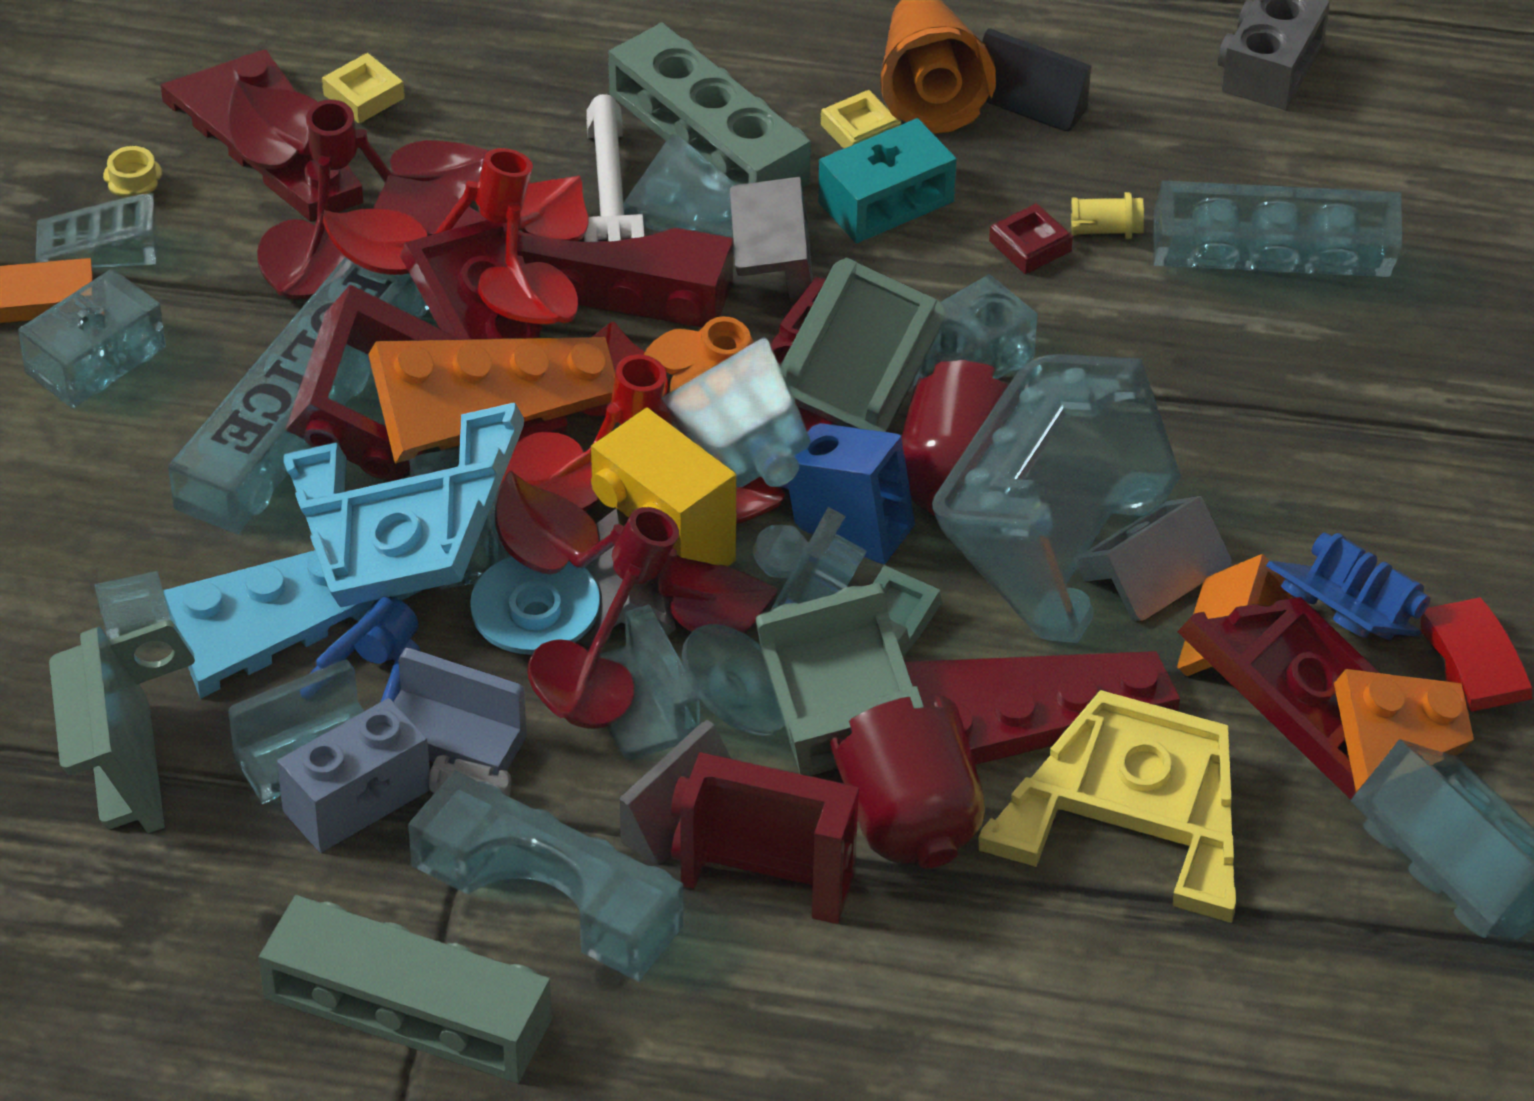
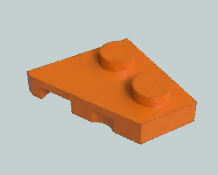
(1388, 707)

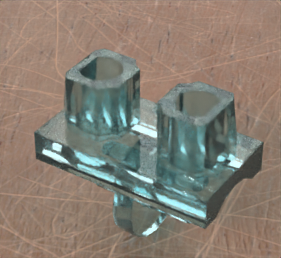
(812, 567)

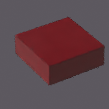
(1030, 238)

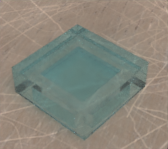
(131, 603)

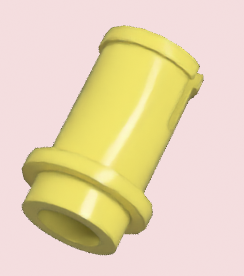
(1107, 216)

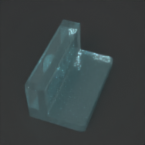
(663, 699)
(287, 719)

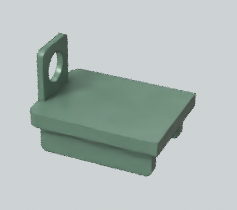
(861, 347)
(107, 718)

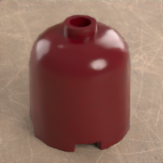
(943, 421)
(913, 780)

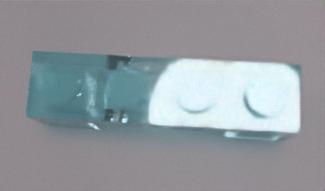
(480, 836)

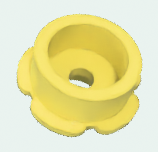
(132, 172)

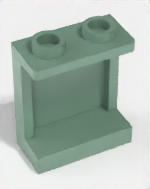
(831, 665)

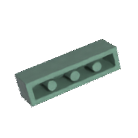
(406, 988)

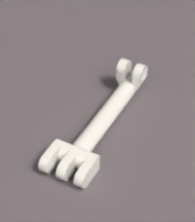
(605, 125)

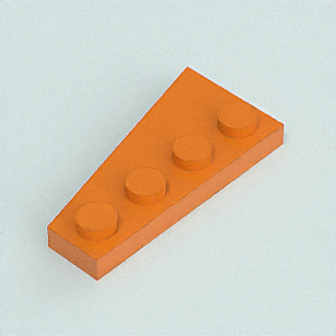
(435, 381)

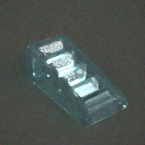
(117, 234)

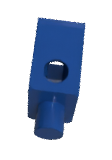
(859, 477)

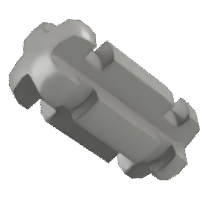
(442, 770)

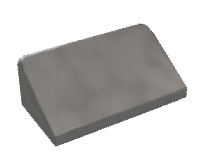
(646, 806)

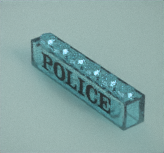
(240, 449)

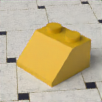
(661, 468)

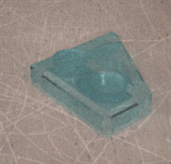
(682, 192)

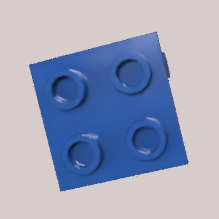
(1364, 596)

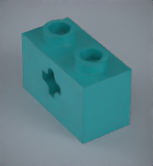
(886, 180)

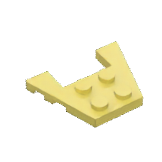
(1140, 772)

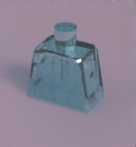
(744, 416)

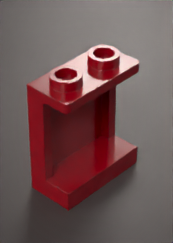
(769, 826)

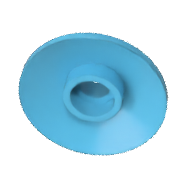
(527, 608)

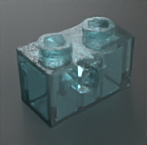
(92, 338)

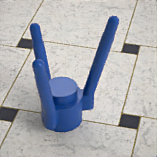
(377, 638)

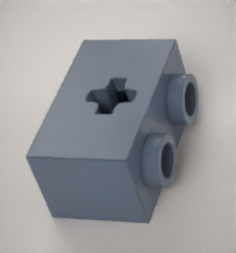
(354, 775)

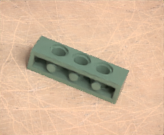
(691, 97)

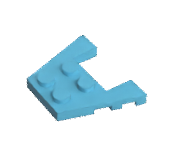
(409, 529)

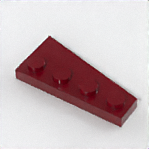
(1032, 700)

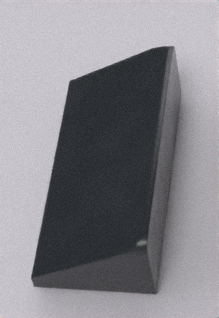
(1038, 81)

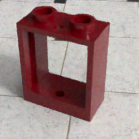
(359, 322)

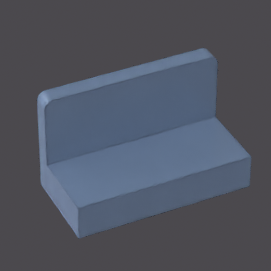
(462, 710)

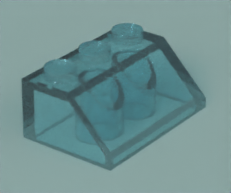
(1456, 836)

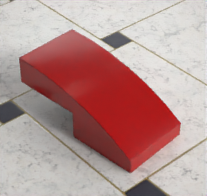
(1477, 653)

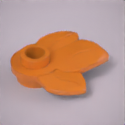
(691, 352)

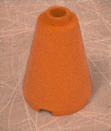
(935, 67)

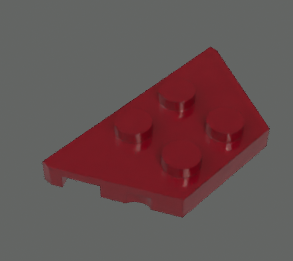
(1287, 669)

